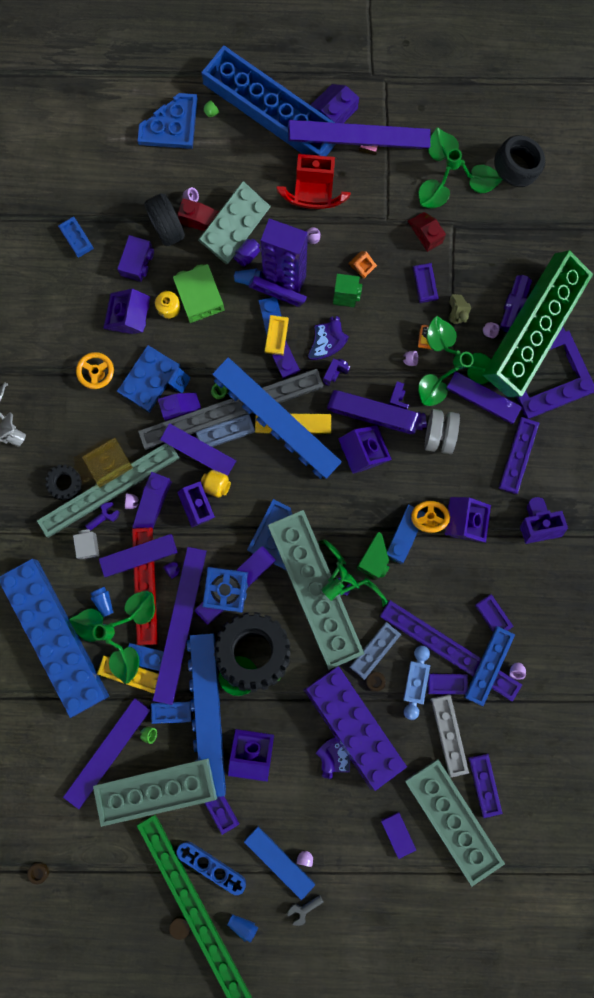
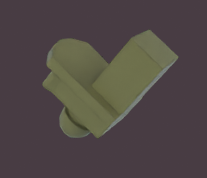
(460, 309)

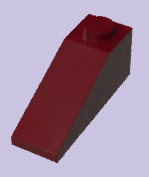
(195, 214)

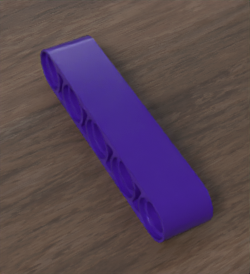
(374, 412)
(255, 566)

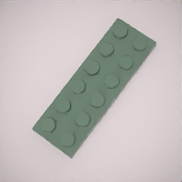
(155, 792)
(454, 822)

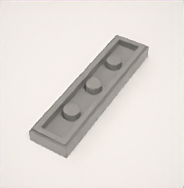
(449, 736)

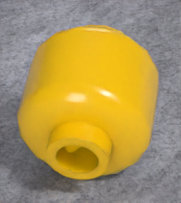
(167, 304)
(215, 483)

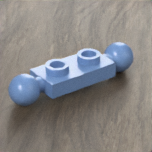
(416, 682)

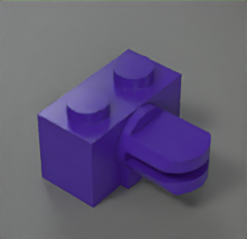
(542, 523)

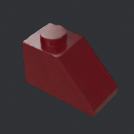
(427, 230)

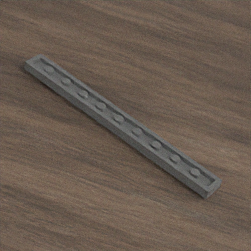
(231, 409)

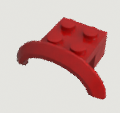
(314, 183)

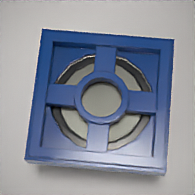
(225, 589)

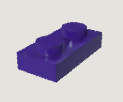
(286, 364)

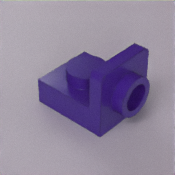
(332, 373)
(397, 395)

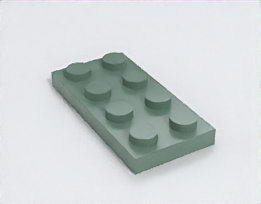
(234, 222)

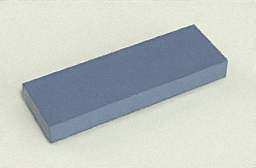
(226, 431)
(375, 650)

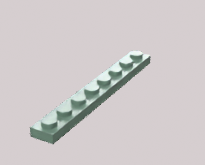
(98, 496)

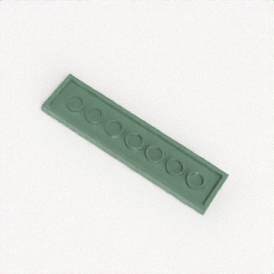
(308, 576)

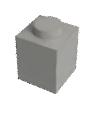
(86, 544)

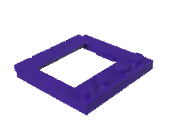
(564, 393)

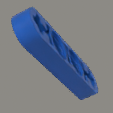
(209, 870)

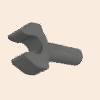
(303, 910)

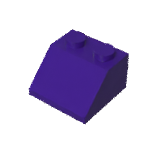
(337, 103)
(127, 311)
(364, 448)
(468, 519)
(251, 755)

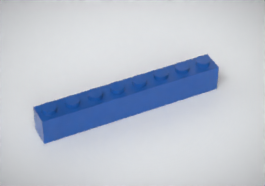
(276, 418)
(207, 706)

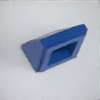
(178, 380)

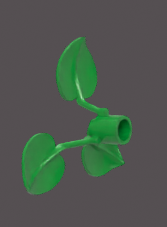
(443, 146)
(439, 337)
(334, 587)
(90, 628)

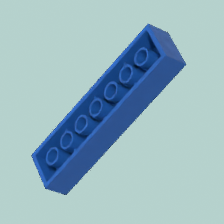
(261, 98)
(53, 637)

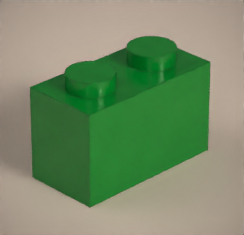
(347, 290)

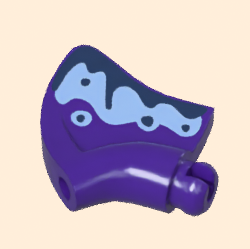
(328, 339)
(333, 758)

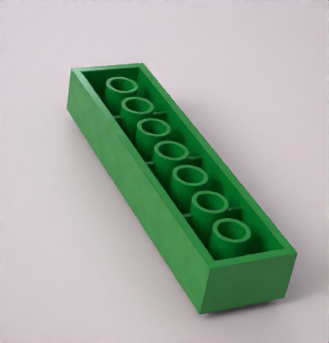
(538, 324)

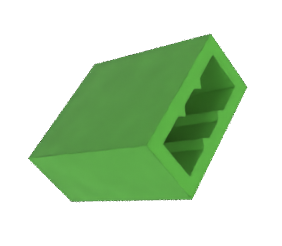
(198, 293)

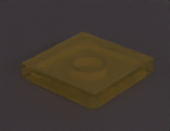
(107, 462)

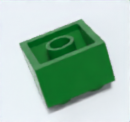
(375, 559)

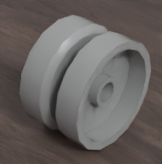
(442, 433)

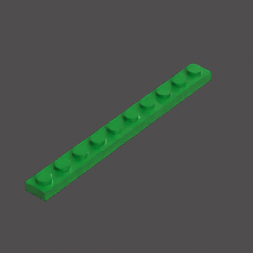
(193, 909)

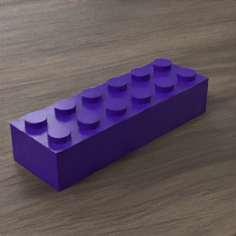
(284, 255)
(355, 728)

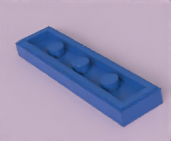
(489, 666)
(279, 862)

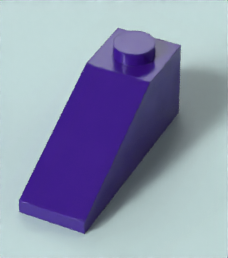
(152, 501)

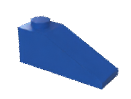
(403, 537)

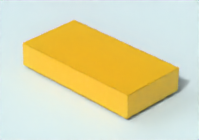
(276, 335)

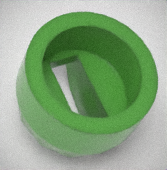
(210, 109)
(222, 391)
(148, 735)

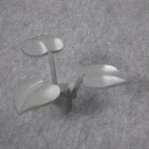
(7, 428)

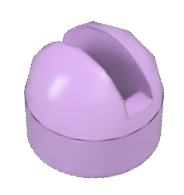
(194, 196)
(313, 238)
(493, 327)
(411, 358)
(131, 501)
(517, 671)
(305, 858)

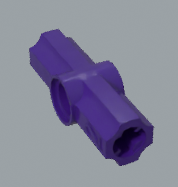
(515, 301)

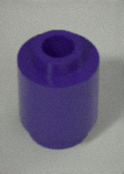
(247, 252)

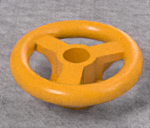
(98, 376)
(430, 520)

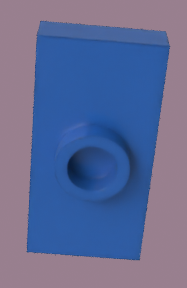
(75, 237)
(169, 713)

